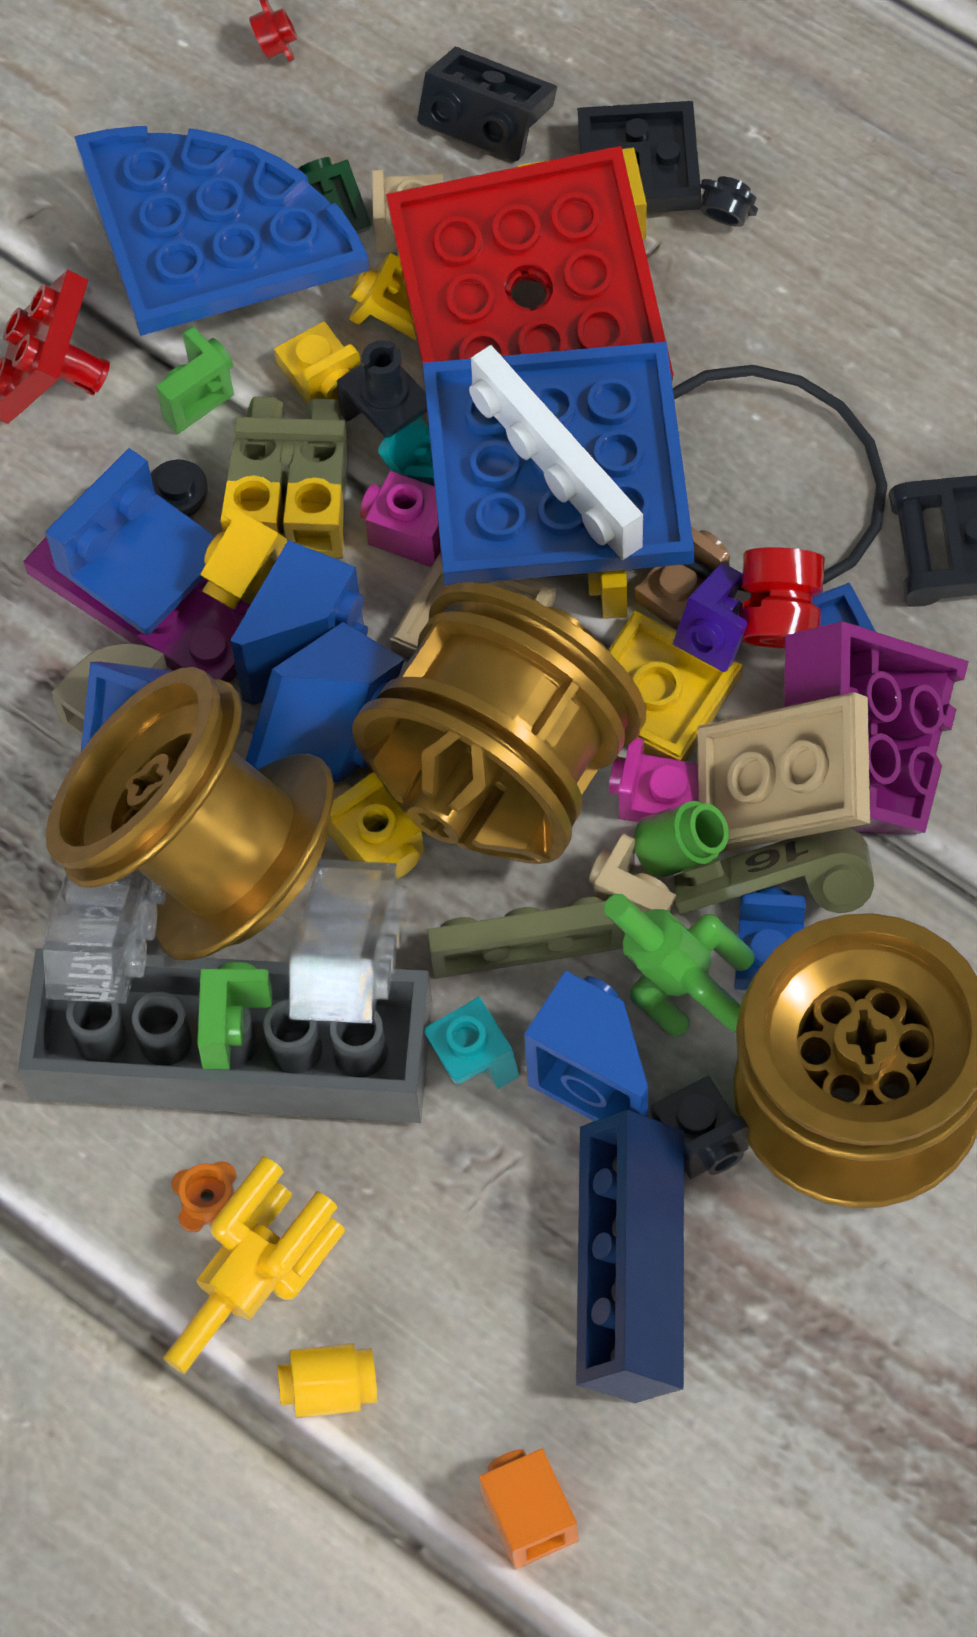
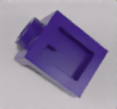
(711, 620)

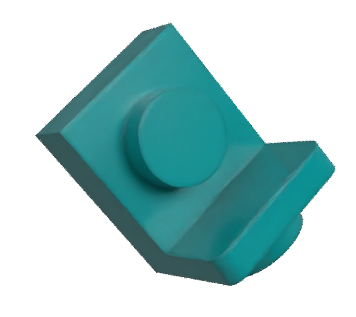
(472, 1043)

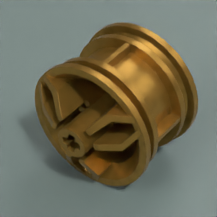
(499, 723)

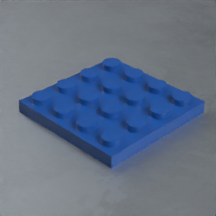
(497, 507)

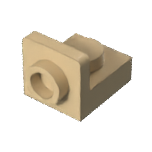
(612, 876)

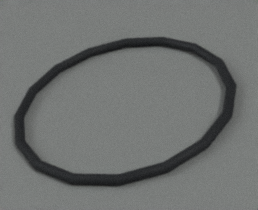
(849, 418)

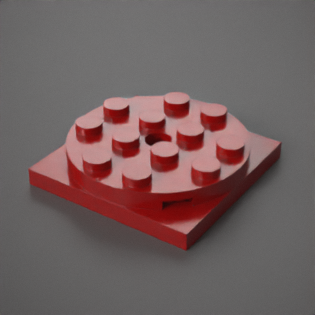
(543, 222)

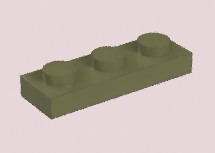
(522, 938)

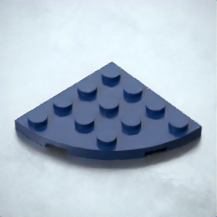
(210, 223)

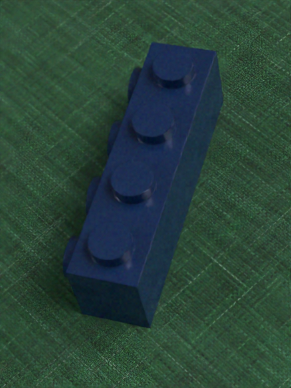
(630, 1258)

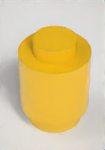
(327, 1380)

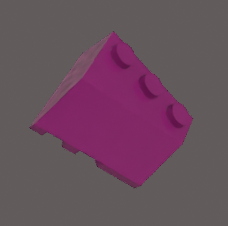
(906, 711)

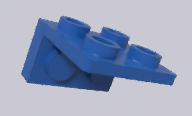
(129, 545)

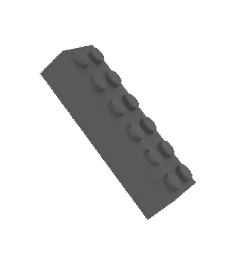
(285, 1066)

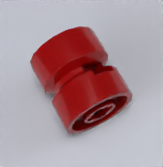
(780, 593)

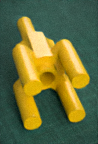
(255, 1258)

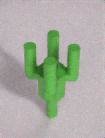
(677, 962)

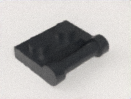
(958, 513)

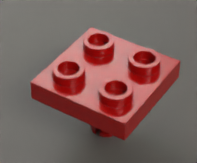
(42, 350)

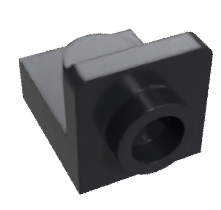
(711, 1132)

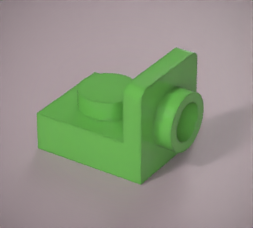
(197, 387)
(221, 1006)

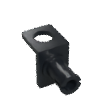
(381, 390)

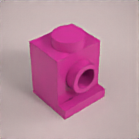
(402, 518)

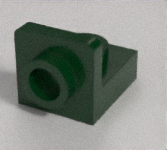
(339, 187)

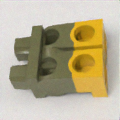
(293, 457)

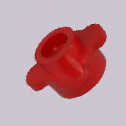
(273, 31)

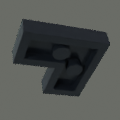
(662, 143)

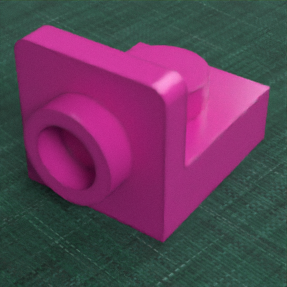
(651, 782)

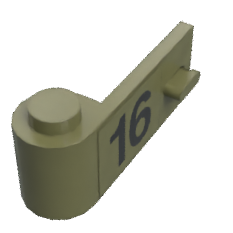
(832, 861)

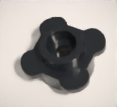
(727, 201)

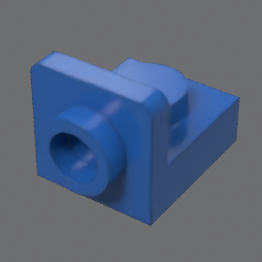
(765, 923)

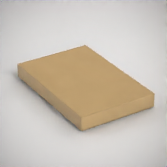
(788, 770)

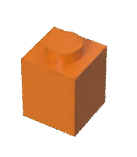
(527, 1506)

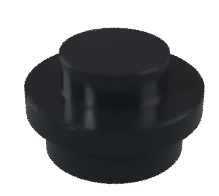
(181, 485)

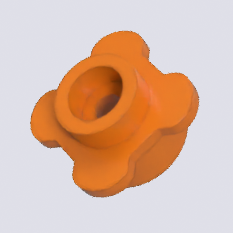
(193, 1183)

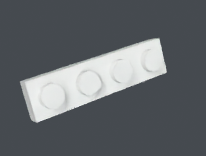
(565, 463)

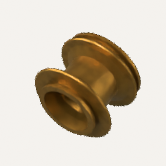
(191, 814)
(820, 994)

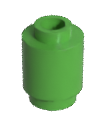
(680, 838)

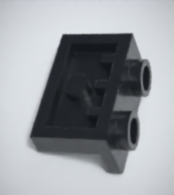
(483, 102)

